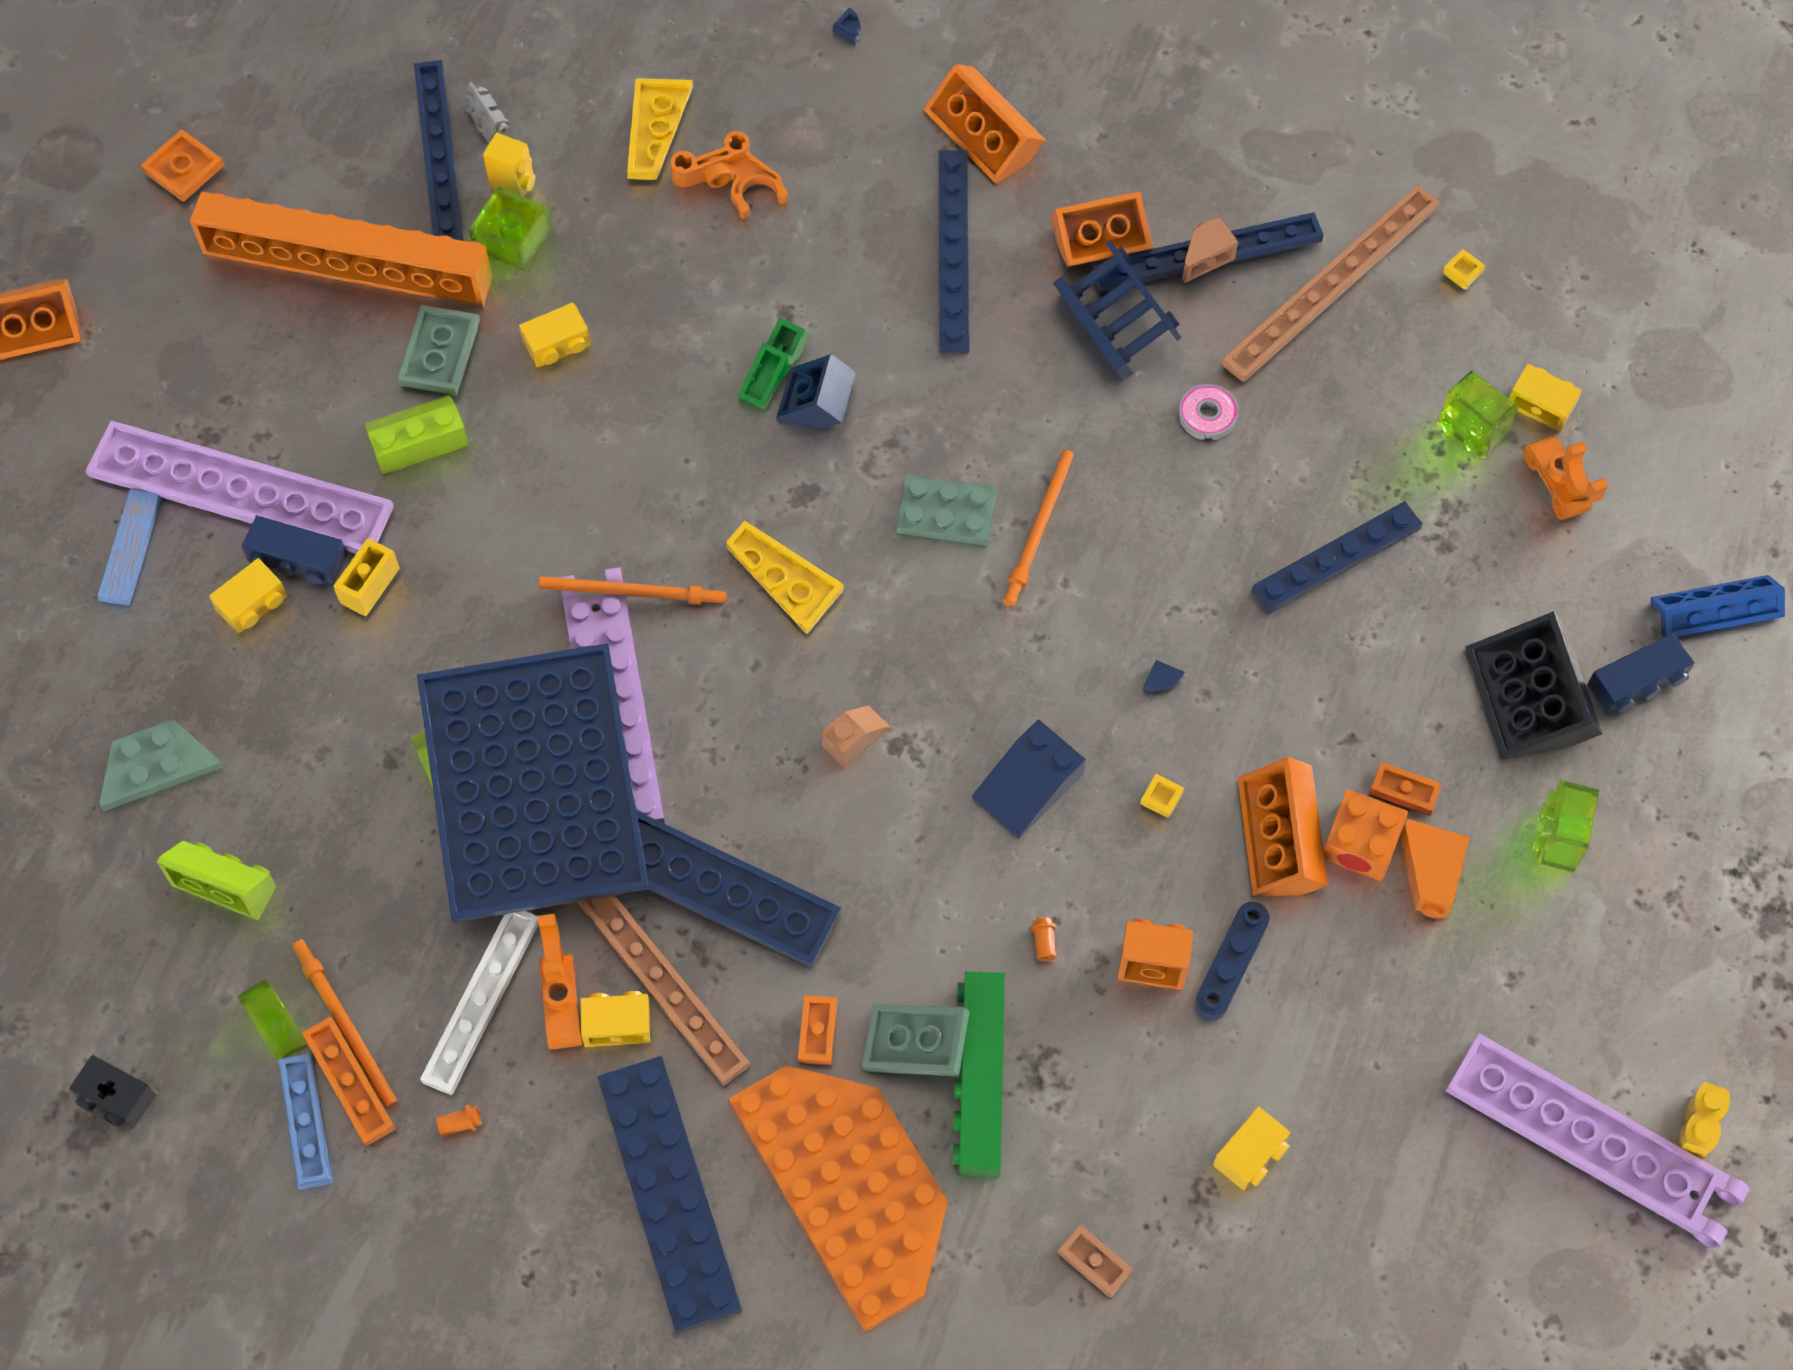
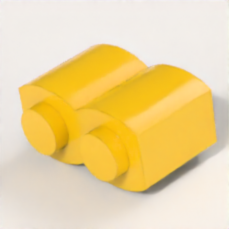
(1703, 1120)

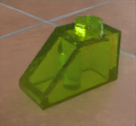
(271, 1019)

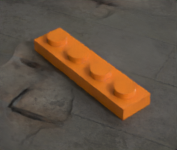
(348, 1081)

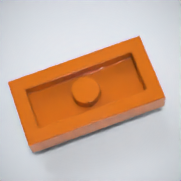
(1405, 788)
(817, 1030)

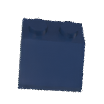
(817, 393)

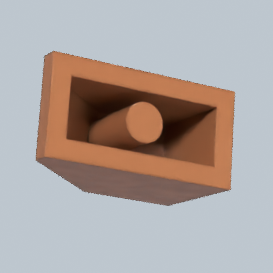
(1209, 248)
(852, 734)

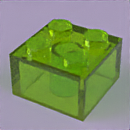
(511, 227)
(1477, 415)
(1566, 825)

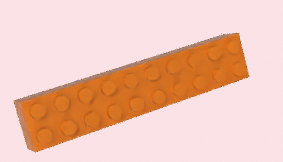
(342, 249)

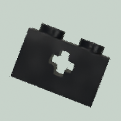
(101, 1078)

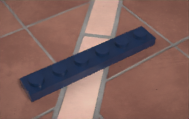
(1336, 557)

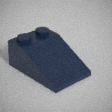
(1030, 778)

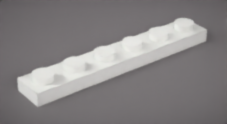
(479, 1001)

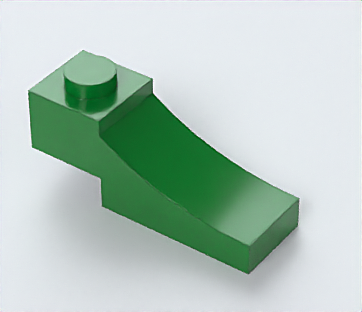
(773, 363)

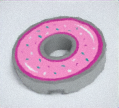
(1208, 397)

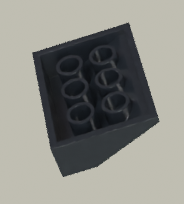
(1533, 688)

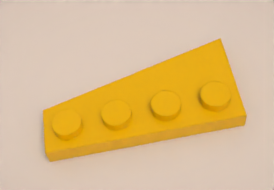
(655, 119)
(788, 578)

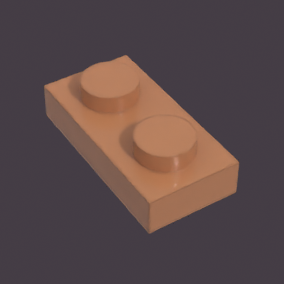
(1095, 1261)

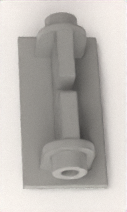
(479, 105)

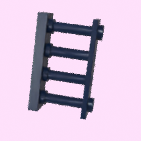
(1105, 335)

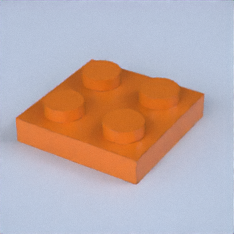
(182, 165)

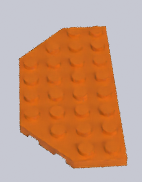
(850, 1184)

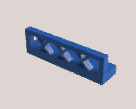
(1720, 606)

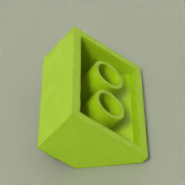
(416, 434)
(218, 878)

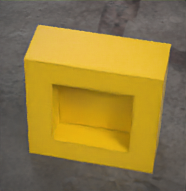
(1463, 269)
(1162, 796)

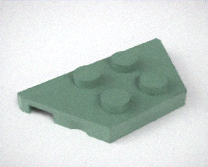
(152, 763)

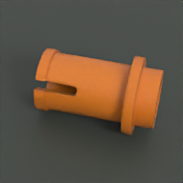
(1044, 938)
(459, 1121)

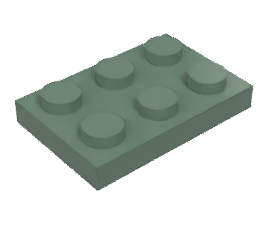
(438, 350)
(946, 510)
(915, 1039)

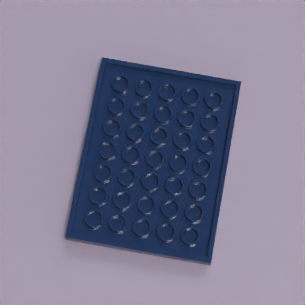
(531, 783)

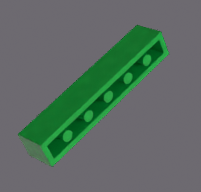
(981, 1076)

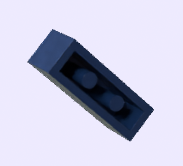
(295, 550)
(1641, 674)

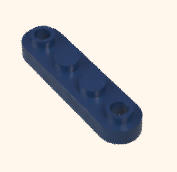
(1232, 961)

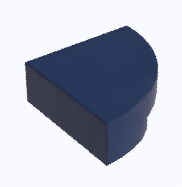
(848, 26)
(1162, 677)

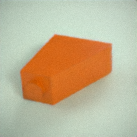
(1433, 866)

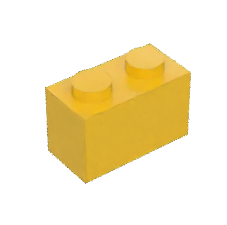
(509, 164)
(555, 335)
(1544, 397)
(366, 577)
(248, 596)
(615, 1019)
(1252, 1149)

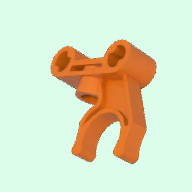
(726, 165)
(1569, 489)
(556, 975)

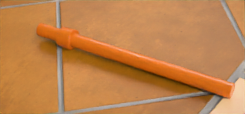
(1019, 574)
(693, 594)
(315, 972)

